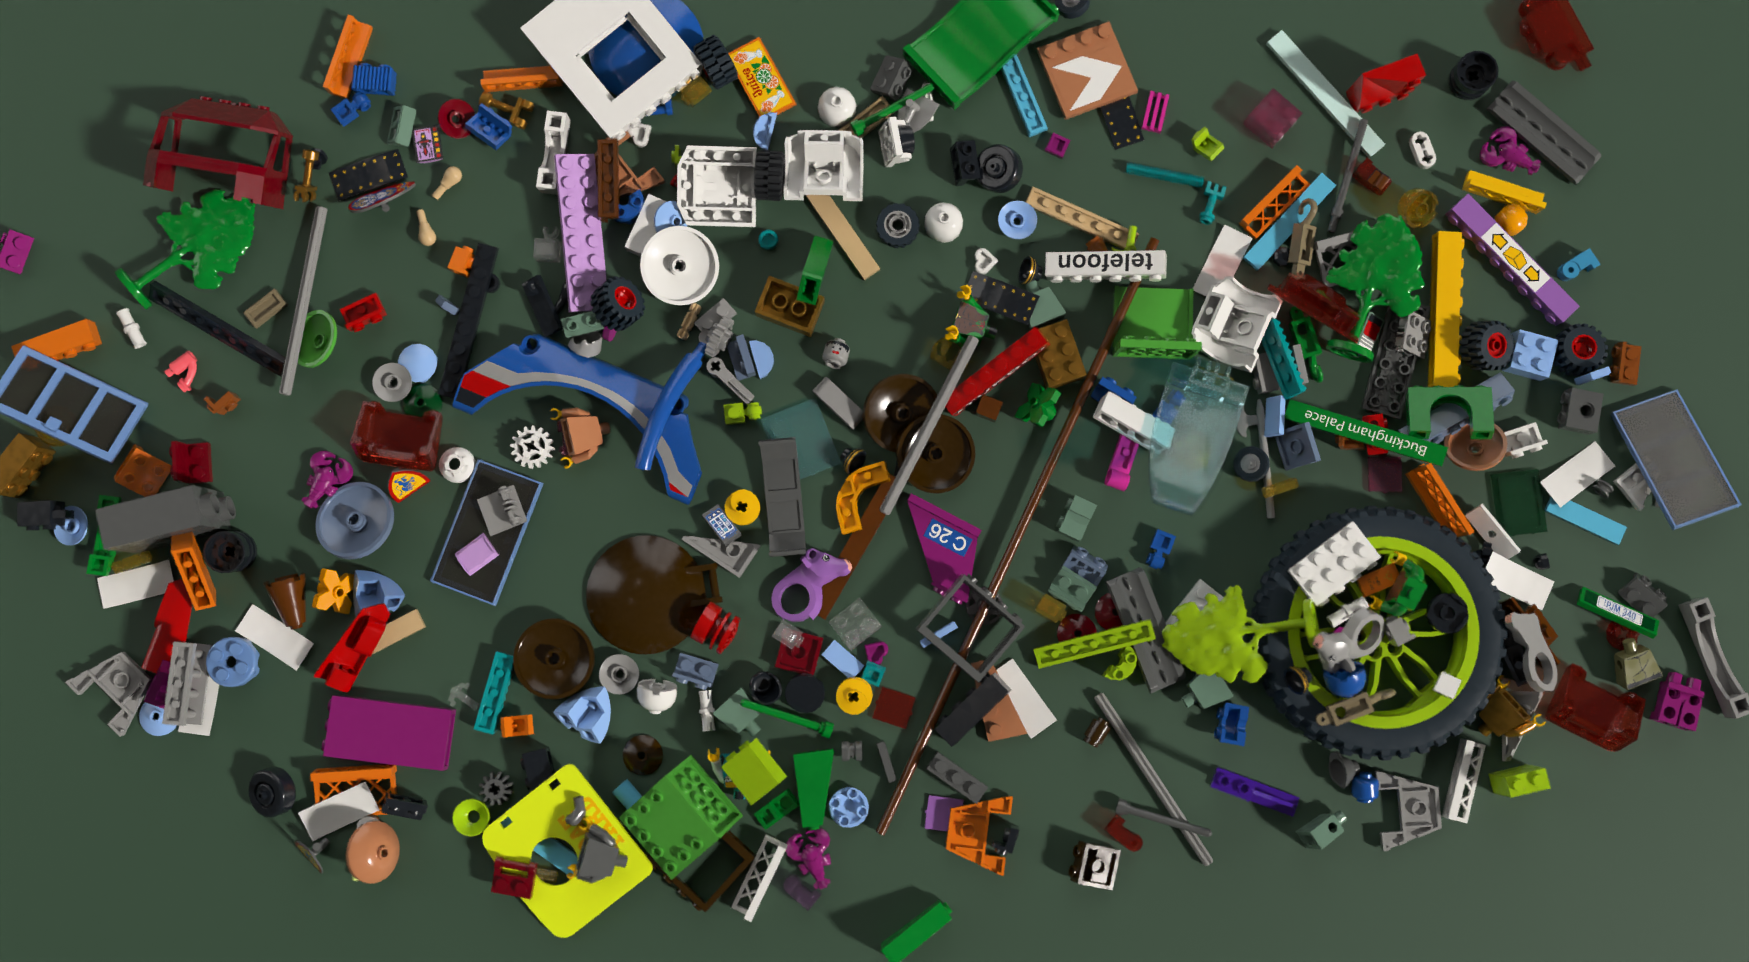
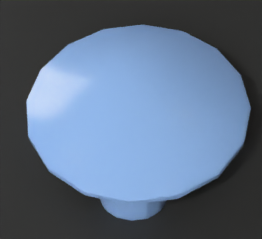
(419, 361)
(848, 807)

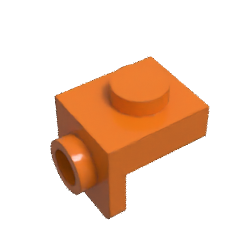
(517, 725)

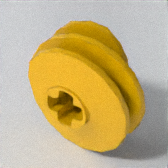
(739, 517)
(855, 705)

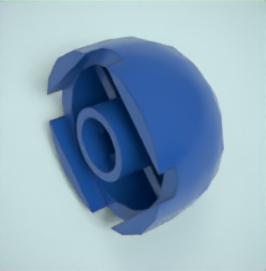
(1344, 682)

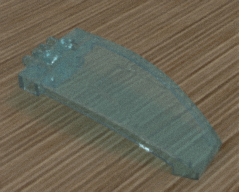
(1192, 434)

